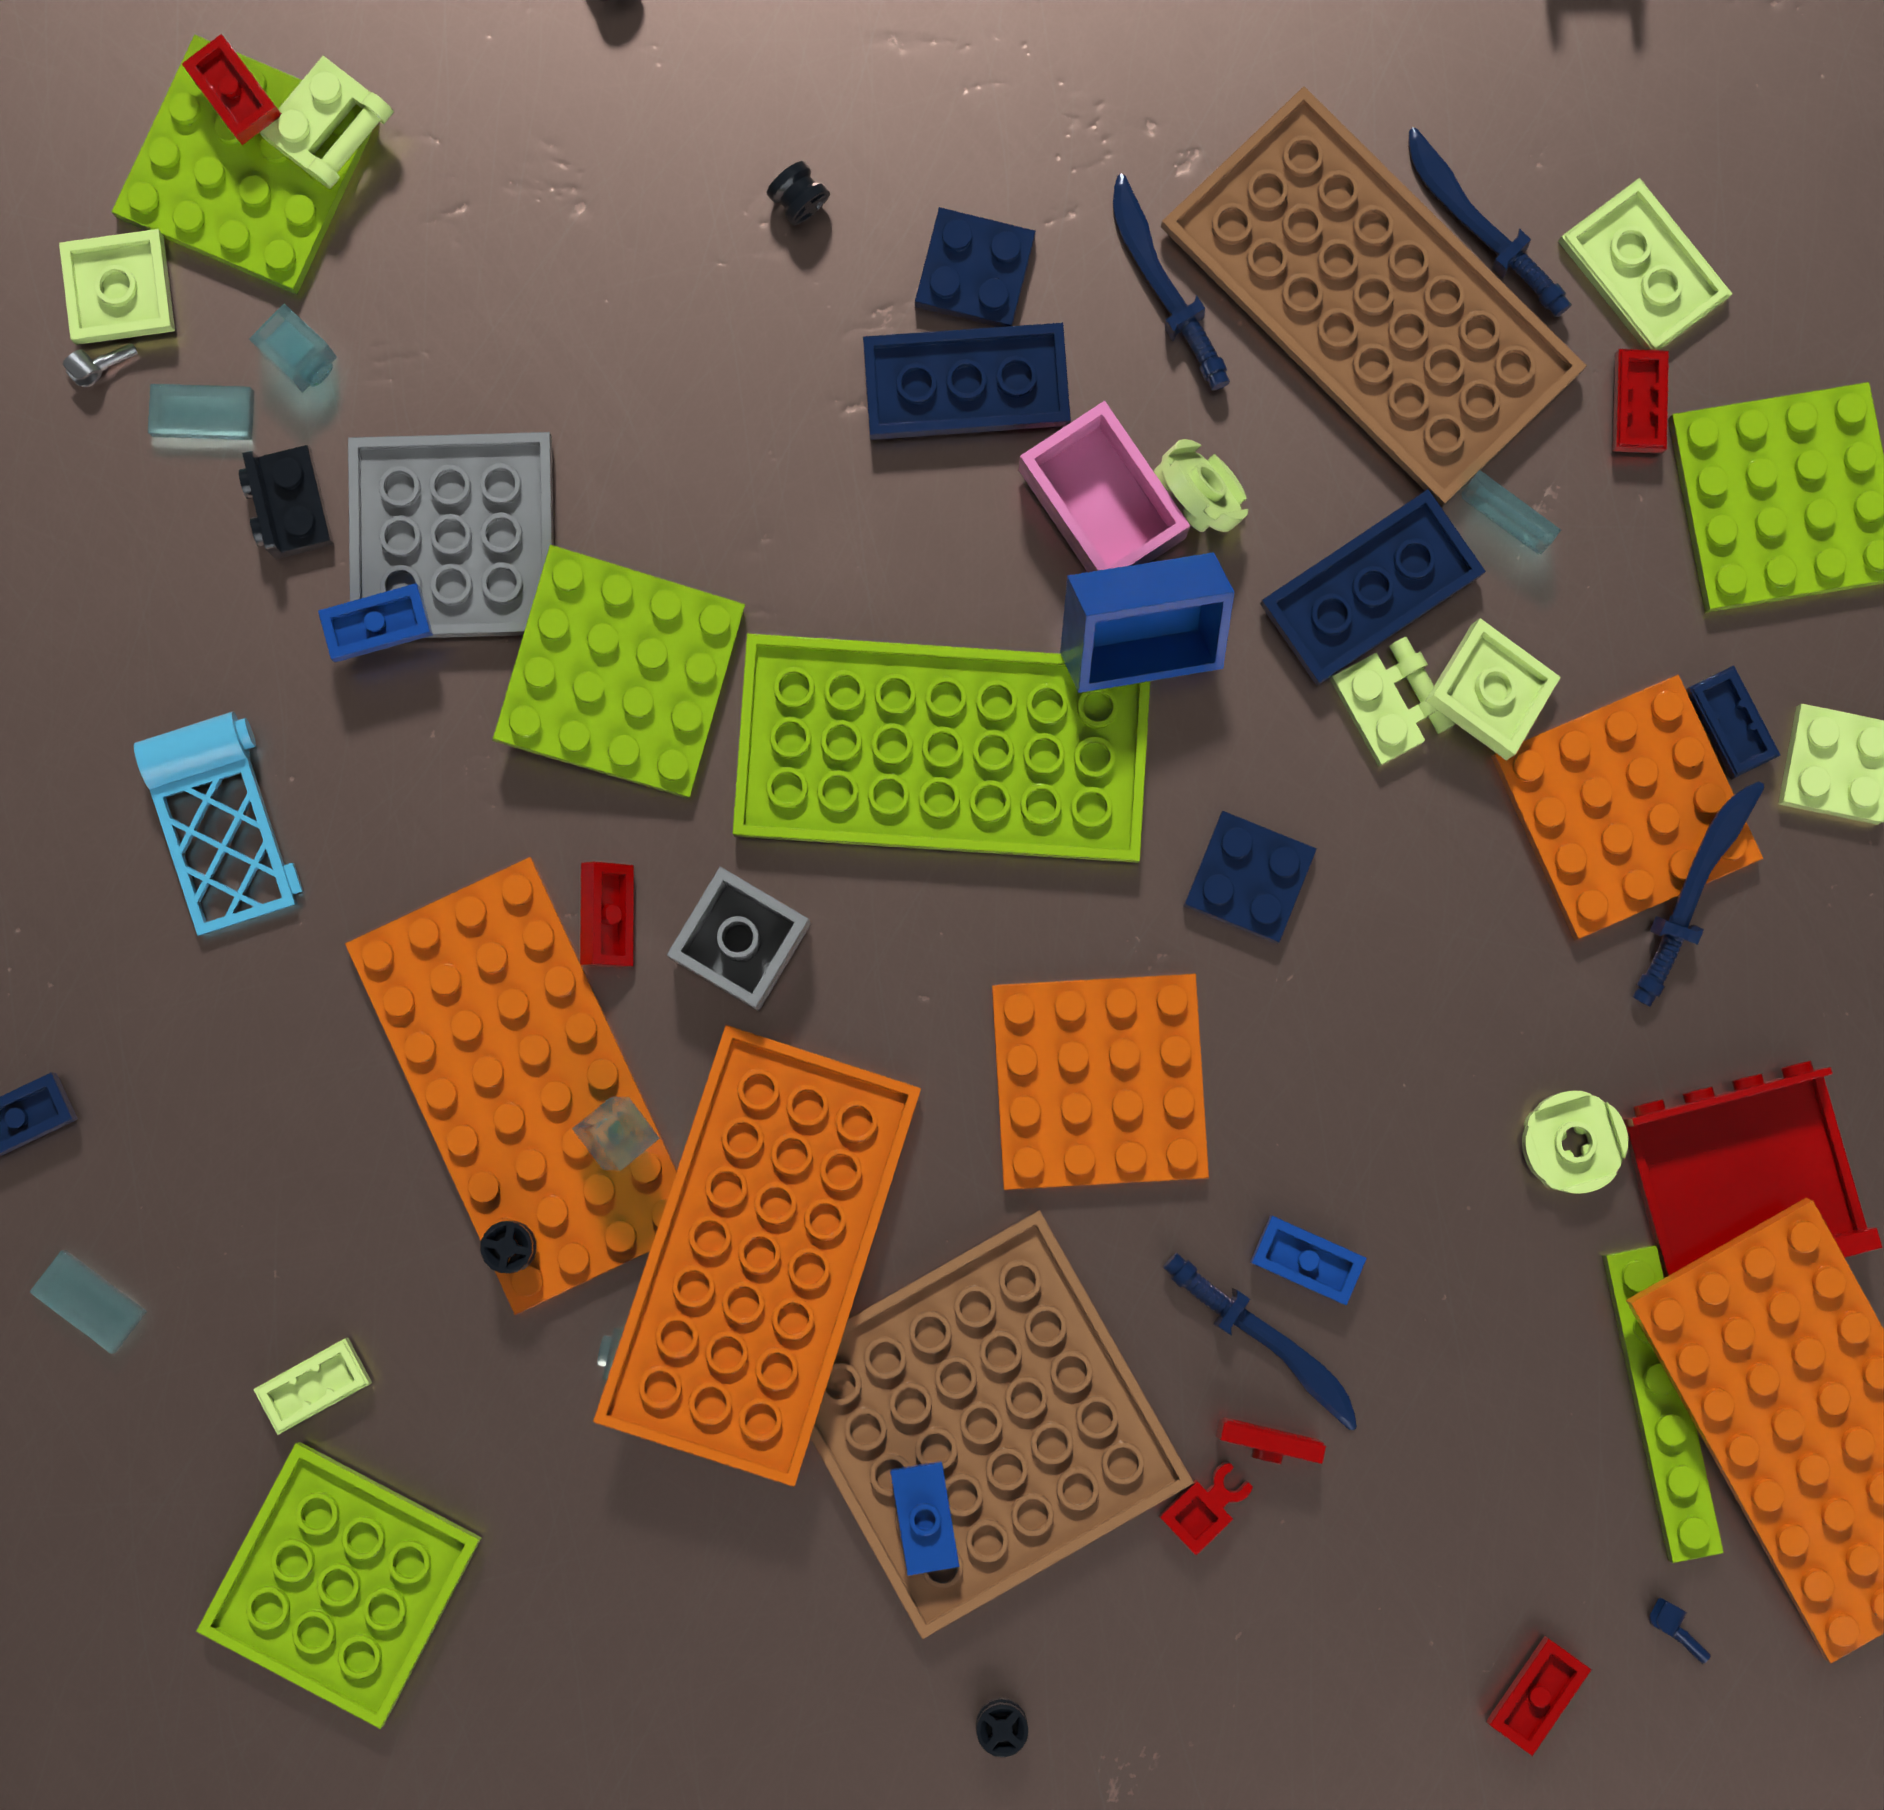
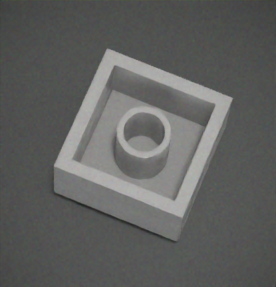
(739, 938)

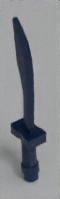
(1447, 190)
(1183, 318)
(1717, 840)
(1311, 1373)

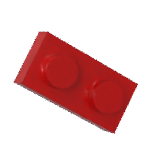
(231, 89)
(607, 914)
(1538, 1695)

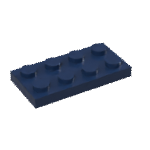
(966, 381)
(1372, 587)

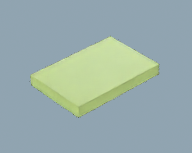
(1644, 267)

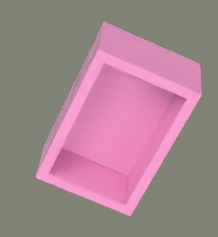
(1103, 493)

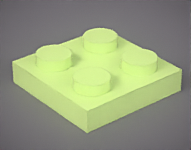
(116, 287)
(1493, 689)
(1835, 764)

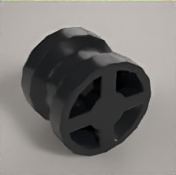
(798, 192)
(499, 1245)
(1003, 1741)

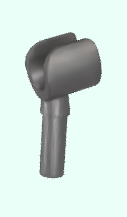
(86, 371)

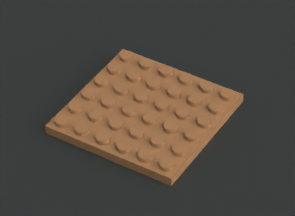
(1019, 1398)

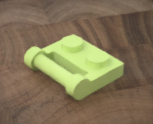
(316, 111)

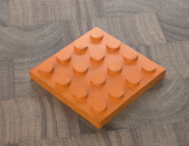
(1621, 805)
(1099, 1081)

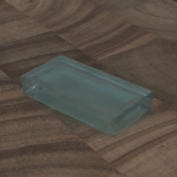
(201, 411)
(1510, 513)
(88, 1301)

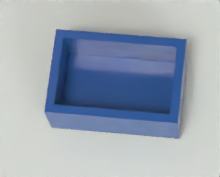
(1146, 622)

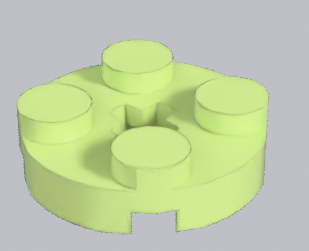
(1203, 487)
(1600, 1157)

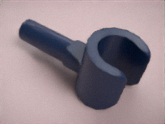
(1668, 1619)

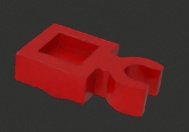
(1199, 1513)

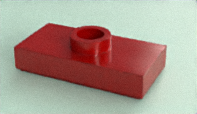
(1640, 401)
(1270, 1443)

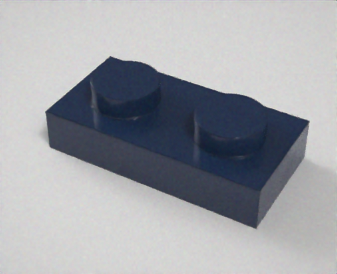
(33, 1112)

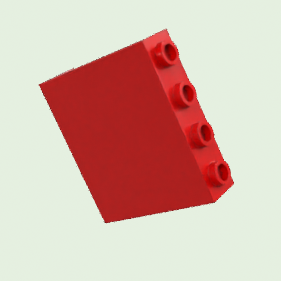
(1740, 1160)

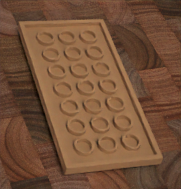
(1372, 296)

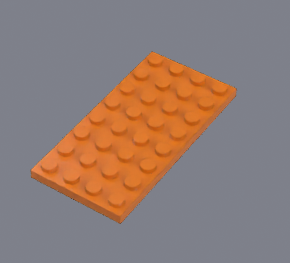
(505, 1064)
(758, 1256)
(1790, 1400)

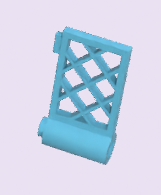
(203, 756)

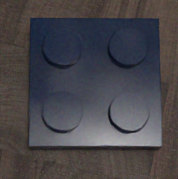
(974, 268)
(1250, 877)

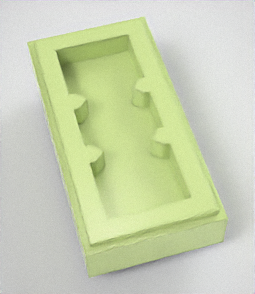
(312, 1386)

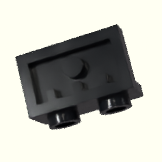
(286, 502)

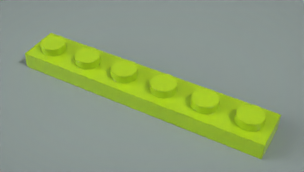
(1664, 1423)

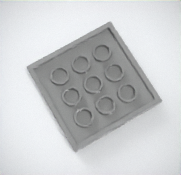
(457, 519)

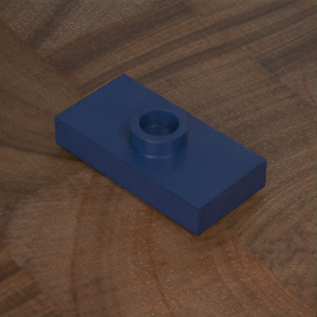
(1732, 722)

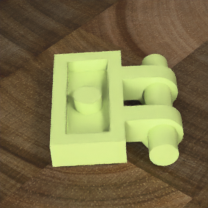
(1378, 707)

